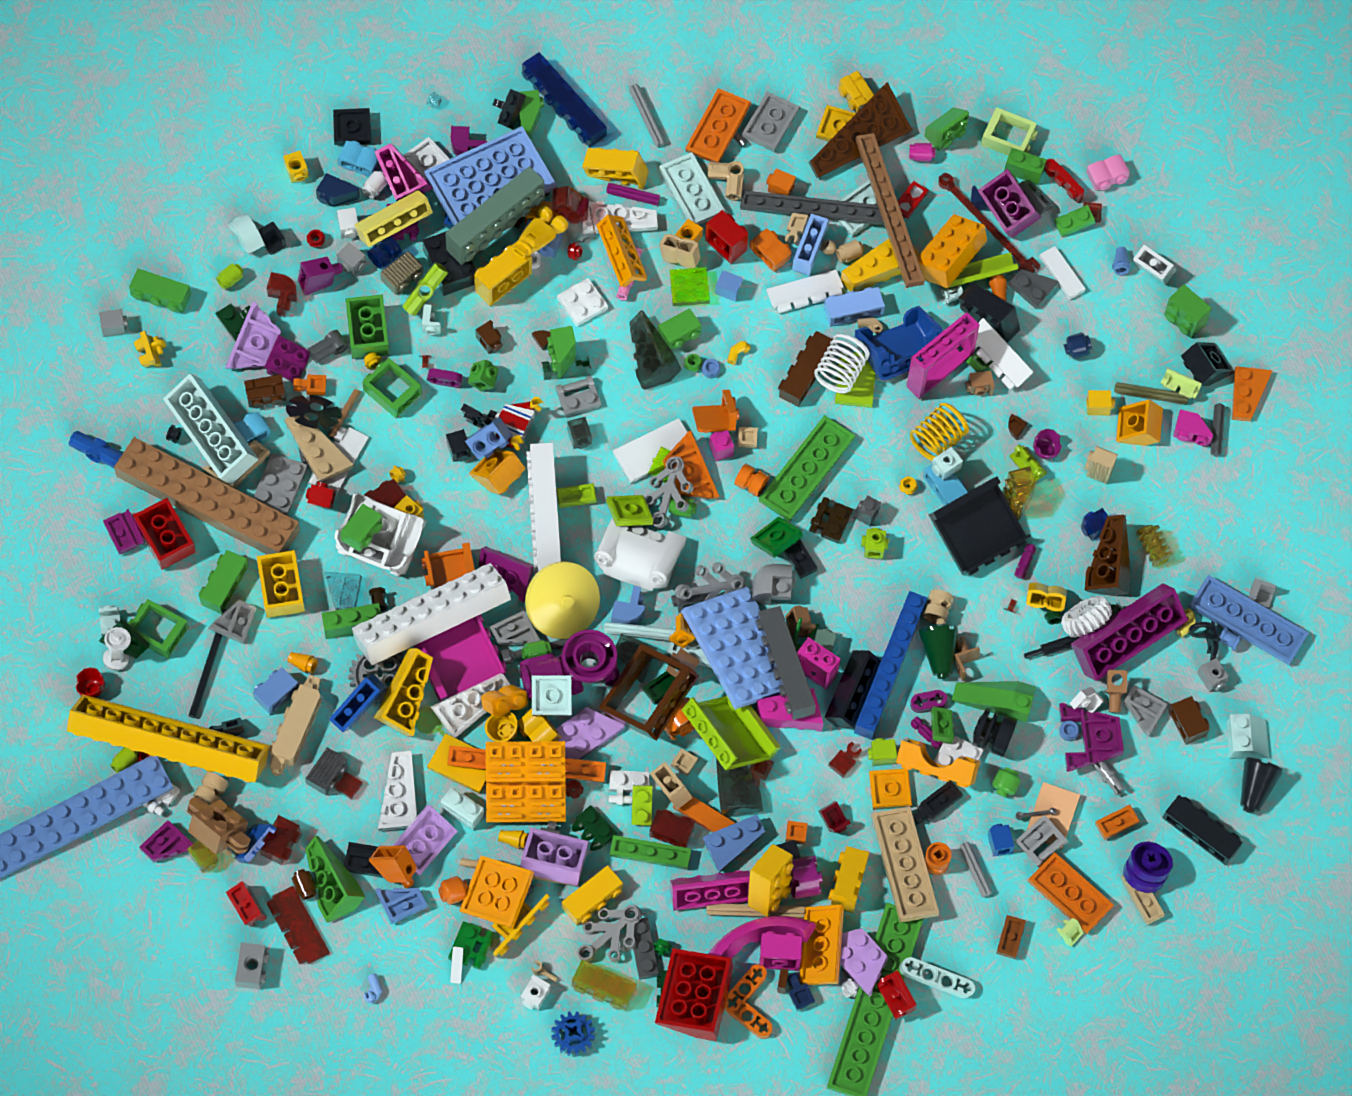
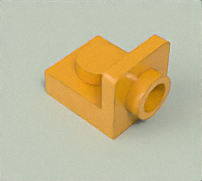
(683, 633)

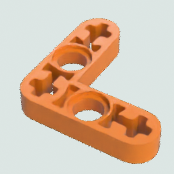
(742, 1006)

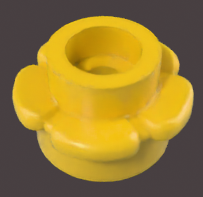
(372, 361)
(397, 473)
(908, 481)

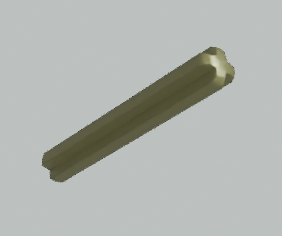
(1151, 393)

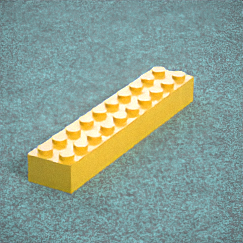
(168, 738)

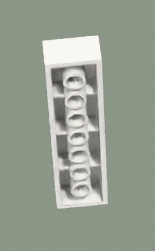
(543, 505)
(431, 613)

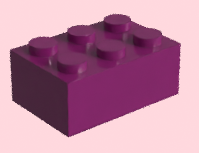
(1009, 203)

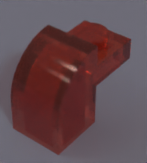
(284, 289)

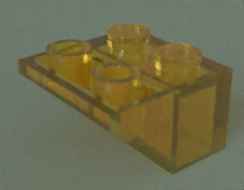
(1019, 489)

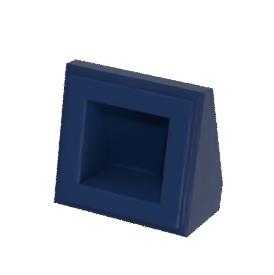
(977, 200)

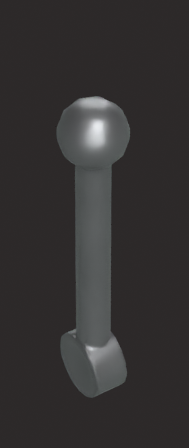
(1019, 815)

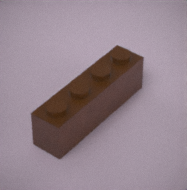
(801, 374)

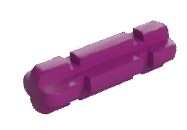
(1025, 561)
(925, 731)

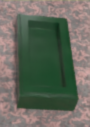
(658, 687)

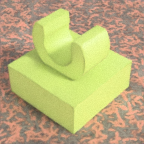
(1071, 931)

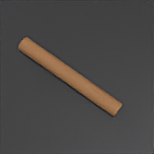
(345, 411)

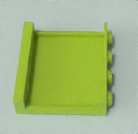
(731, 734)

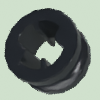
(174, 433)

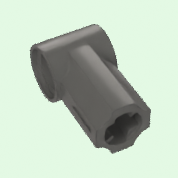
(332, 344)

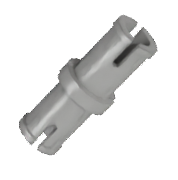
(1109, 777)

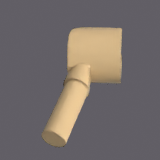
(541, 970)

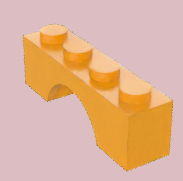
(914, 755)

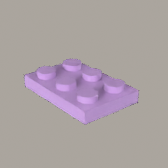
(426, 837)

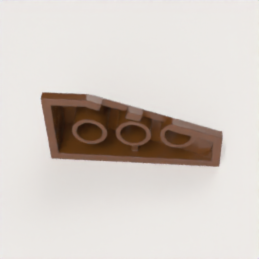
(1111, 562)

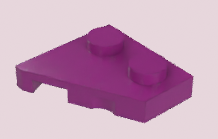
(165, 843)

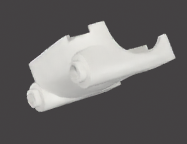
(394, 543)
(639, 555)

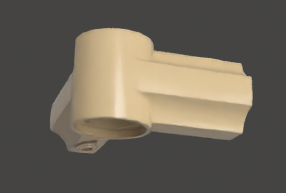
(724, 171)

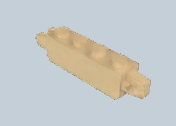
(296, 725)

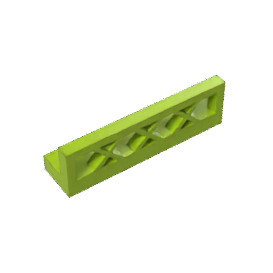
(985, 268)

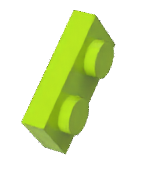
(642, 804)

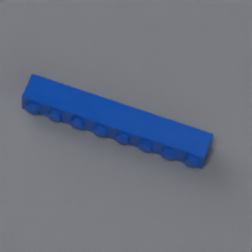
(890, 665)

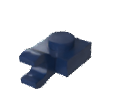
(801, 994)

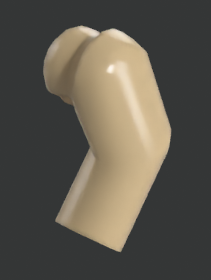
(872, 323)

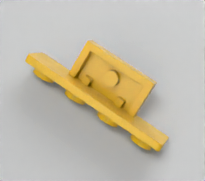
(525, 917)

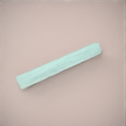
(638, 630)

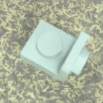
(428, 324)
(108, 618)

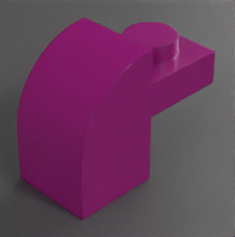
(461, 140)

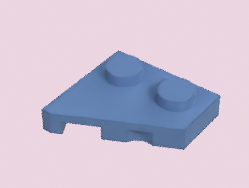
(401, 902)

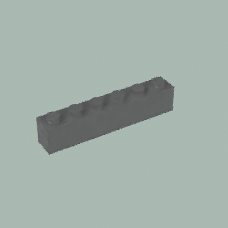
(786, 663)

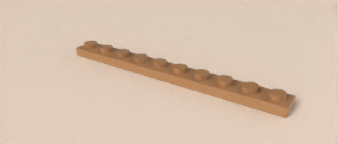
(890, 210)

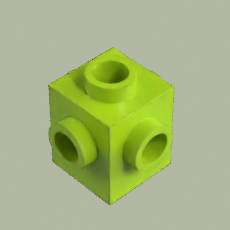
(874, 543)

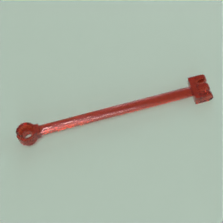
(1028, 264)

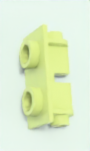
(1187, 386)

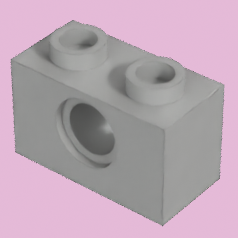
(250, 954)

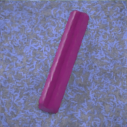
(633, 194)

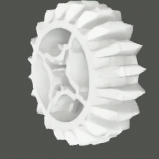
(1086, 616)

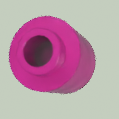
(921, 152)

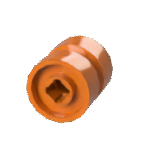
(752, 480)
(937, 858)

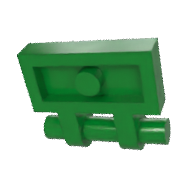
(467, 939)

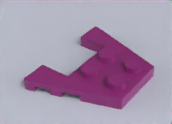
(1100, 737)

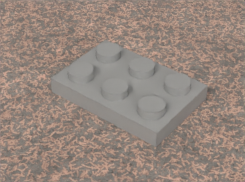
(770, 121)
(280, 483)

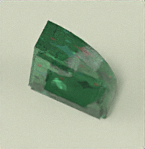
(546, 370)

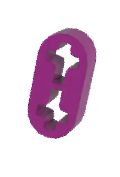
(445, 378)
(928, 698)

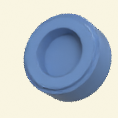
(710, 368)
(1069, 730)

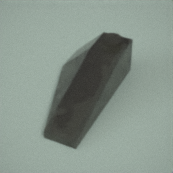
(653, 356)
(738, 791)

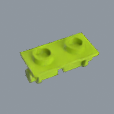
(1024, 458)

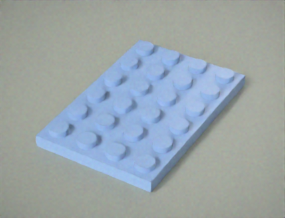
(482, 171)
(734, 646)

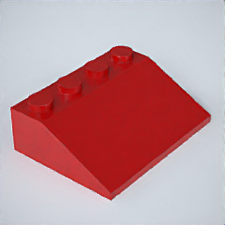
(695, 993)

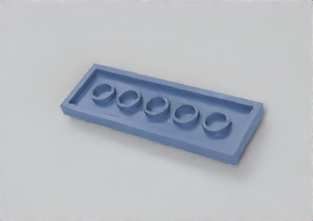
(1248, 619)

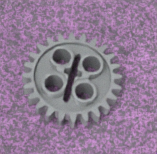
(359, 671)

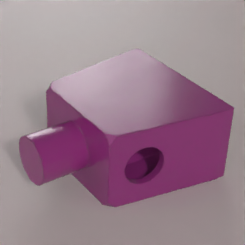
(317, 274)

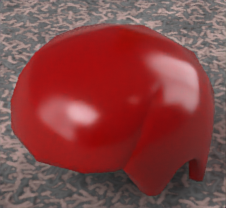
(90, 682)

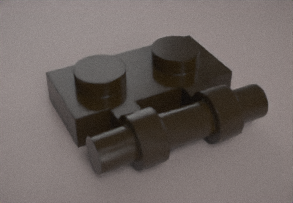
(836, 523)

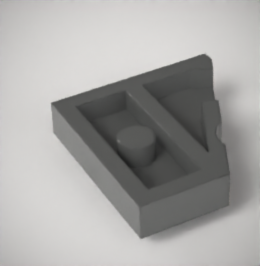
(1032, 286)

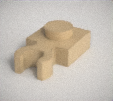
(796, 227)

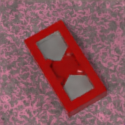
(911, 199)

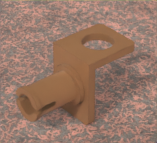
(964, 656)
(1116, 691)

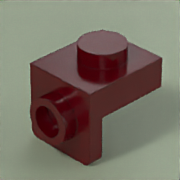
(834, 818)

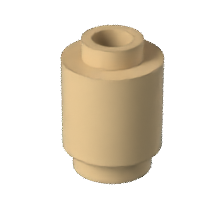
(850, 251)

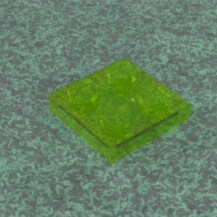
(689, 286)

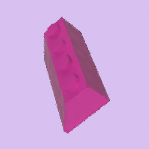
(709, 890)

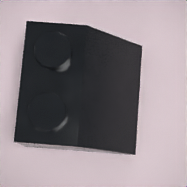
(1206, 363)

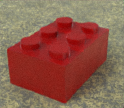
(164, 533)

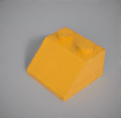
(1139, 423)
(498, 471)

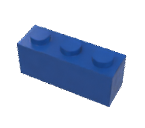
(357, 703)

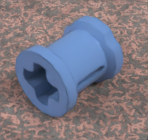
(1229, 639)

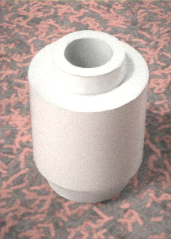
(374, 184)

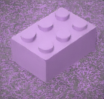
(554, 856)

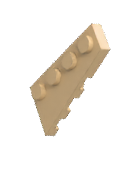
(320, 453)

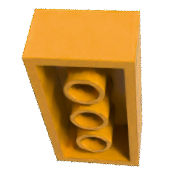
(951, 250)

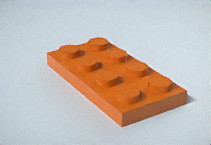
(718, 126)
(1070, 892)

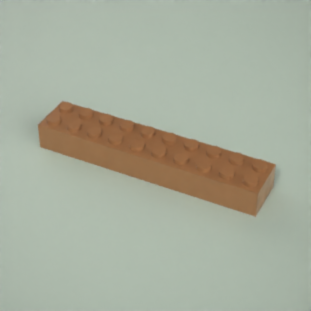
(206, 498)

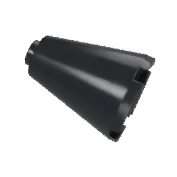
(1257, 783)

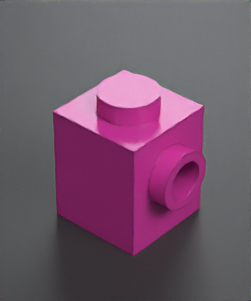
(721, 445)

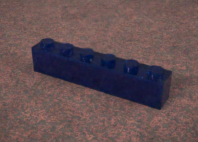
(564, 100)

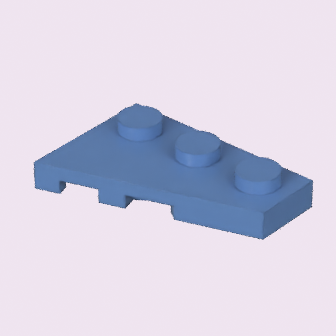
(731, 841)

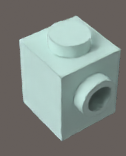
(946, 464)

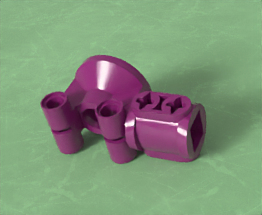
(578, 647)

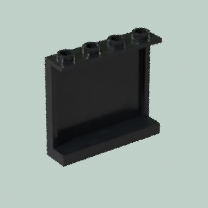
(978, 527)

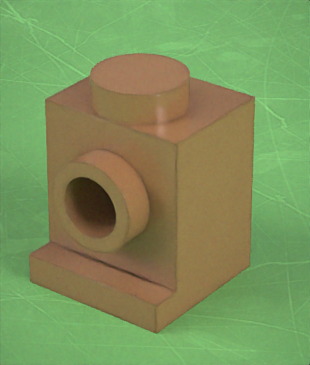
(980, 383)
(792, 619)

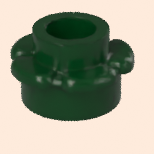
(1053, 617)

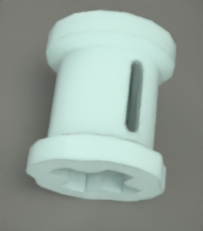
(951, 294)

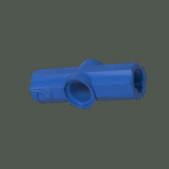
(95, 449)

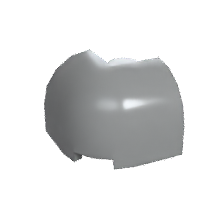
(772, 582)

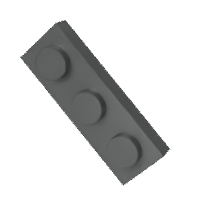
(644, 950)

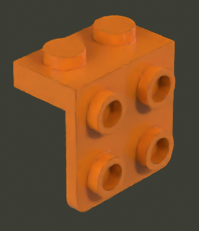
(717, 417)

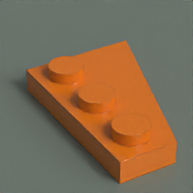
(1247, 391)

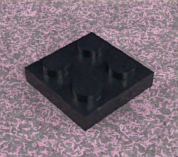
(352, 125)

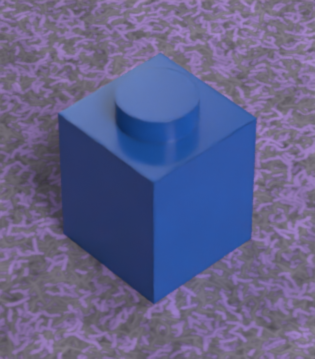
(1000, 839)

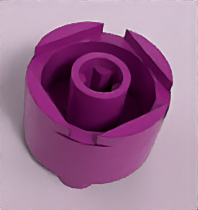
(805, 878)

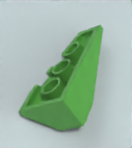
(1006, 697)
(336, 886)

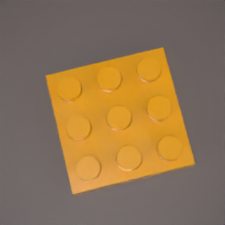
(497, 892)

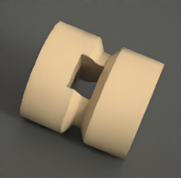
(938, 605)
(211, 787)

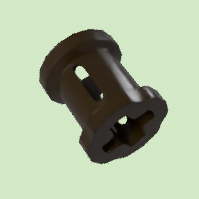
(377, 596)

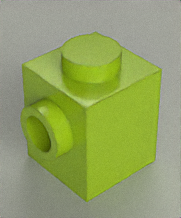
(882, 752)

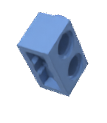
(488, 437)

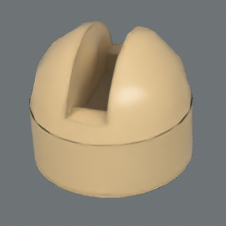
(828, 247)

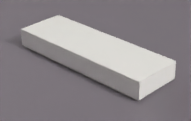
(1062, 272)

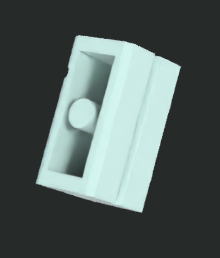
(462, 808)

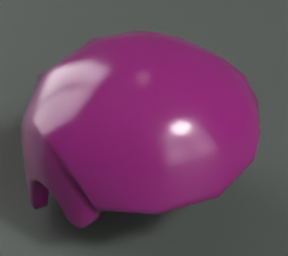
(1047, 444)

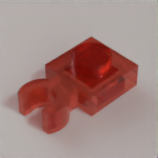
(844, 762)
(761, 770)

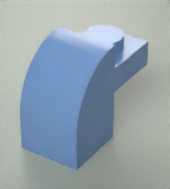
(629, 612)

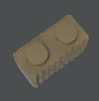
(402, 272)

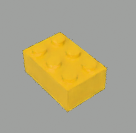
(501, 275)
(280, 584)
(770, 880)

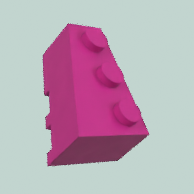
(400, 173)
(773, 714)

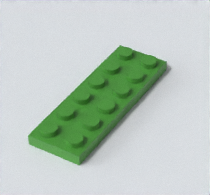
(807, 468)

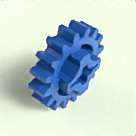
(566, 1028)

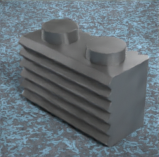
(327, 771)

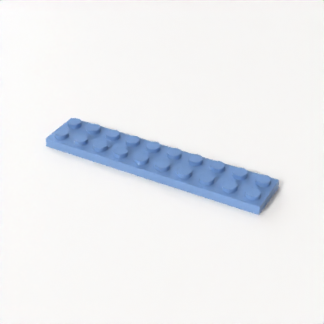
(82, 814)

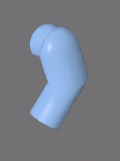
(375, 989)

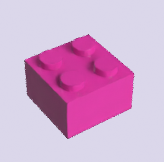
(780, 951)

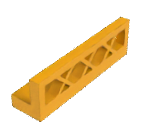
(618, 250)

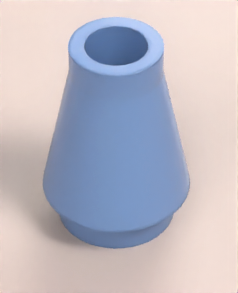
(1121, 261)

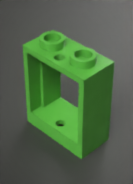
(403, 401)
(174, 637)

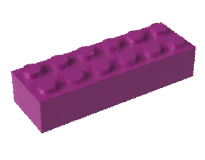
(1129, 632)

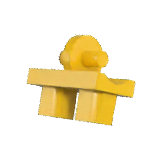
(153, 348)

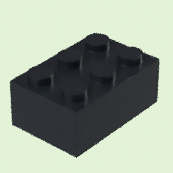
(458, 275)

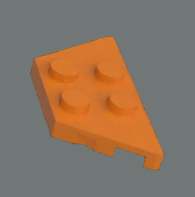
(694, 469)

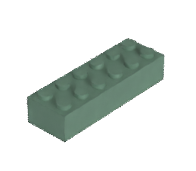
(495, 215)

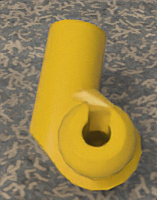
(741, 346)

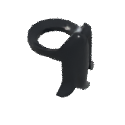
(1210, 634)

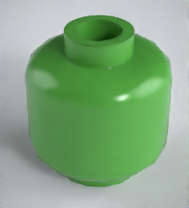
(1006, 782)

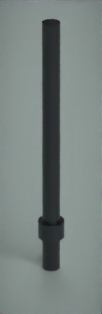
(205, 674)

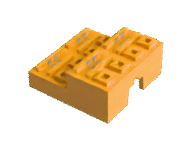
(525, 782)

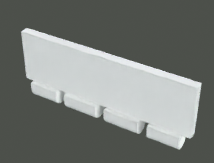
(800, 291)
(1004, 358)
(351, 446)

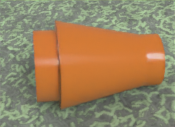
(998, 286)

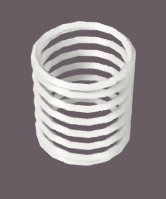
(858, 359)

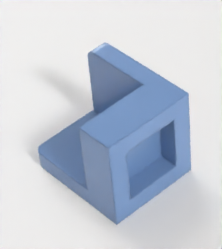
(728, 285)

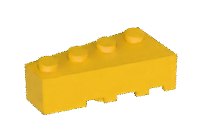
(872, 268)
(403, 698)

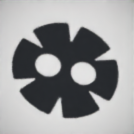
(323, 416)

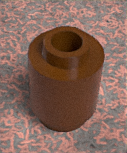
(304, 884)

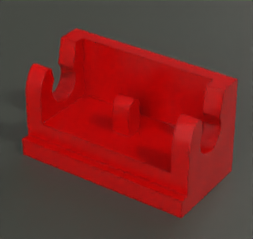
(246, 904)
(896, 995)

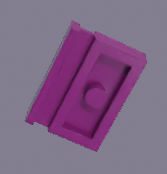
(123, 532)

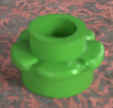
(693, 358)

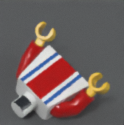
(518, 420)

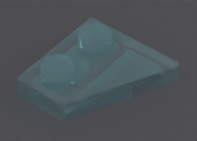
(343, 589)

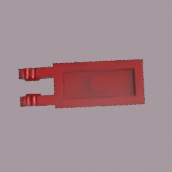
(1064, 179)

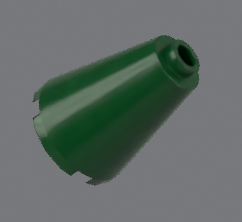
(940, 649)

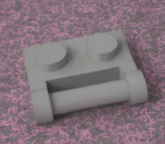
(581, 401)
(1036, 836)

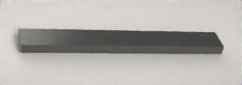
(805, 205)

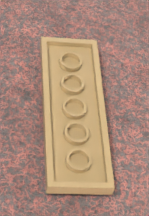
(905, 864)

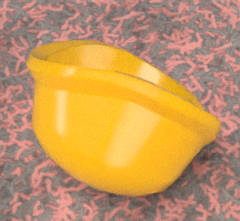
(502, 728)

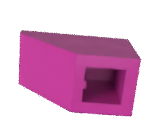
(1192, 428)

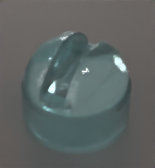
(434, 100)

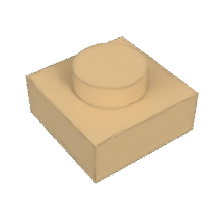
(747, 437)
(684, 762)

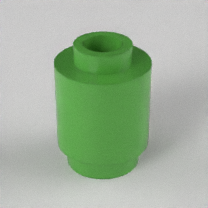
(691, 510)
(535, 649)

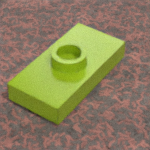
(576, 495)

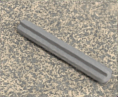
(647, 115)

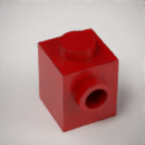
(321, 495)

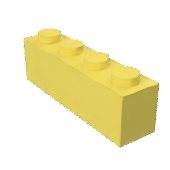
(393, 218)

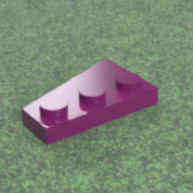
(513, 571)

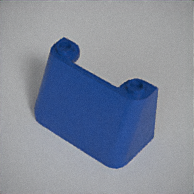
(894, 348)

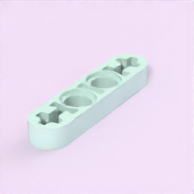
(936, 981)

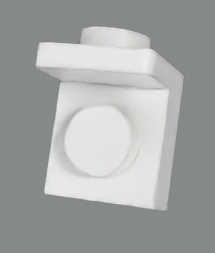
(1087, 698)

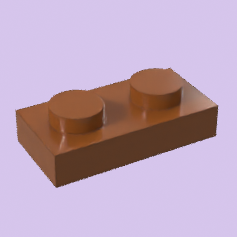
(1011, 937)

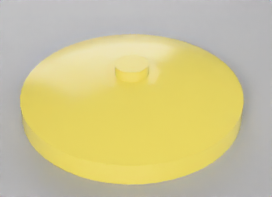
(562, 599)

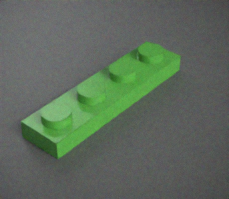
(650, 852)

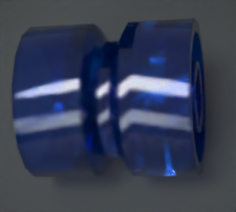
(383, 252)

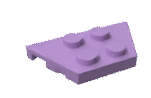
(253, 341)
(587, 732)
(862, 959)

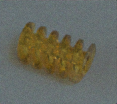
(1154, 545)

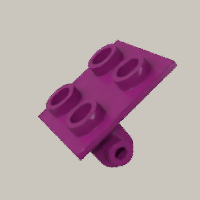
(286, 359)

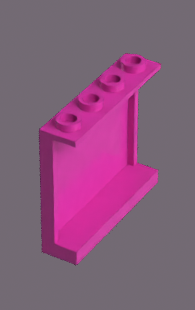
(461, 658)

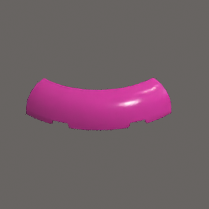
(752, 931)

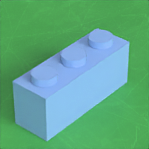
(810, 244)
(854, 306)

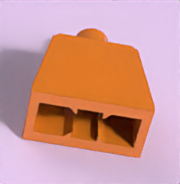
(394, 864)

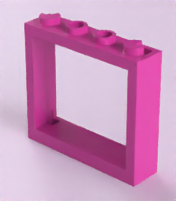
(942, 355)

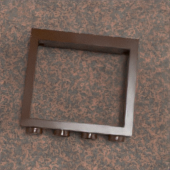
(667, 705)

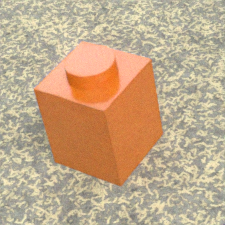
(781, 182)

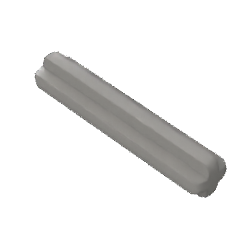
(975, 869)

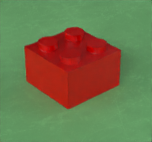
(726, 236)

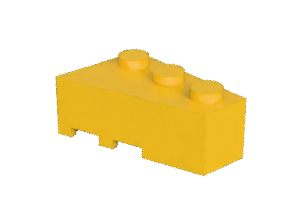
(616, 165)
(848, 878)

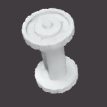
(117, 641)

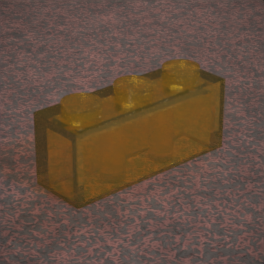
(603, 985)

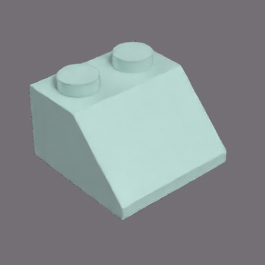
(1247, 737)

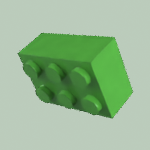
(367, 326)

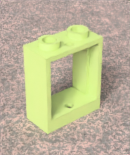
(1003, 146)

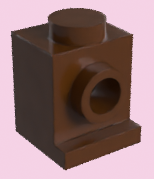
(489, 337)

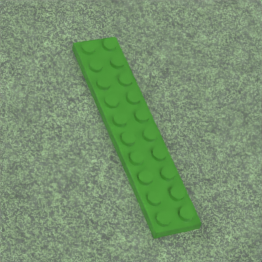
(871, 1015)

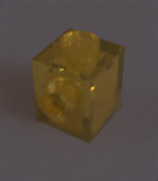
(203, 857)

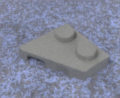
(235, 621)
(514, 630)
(1144, 708)

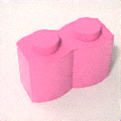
(1108, 172)

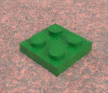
(776, 537)

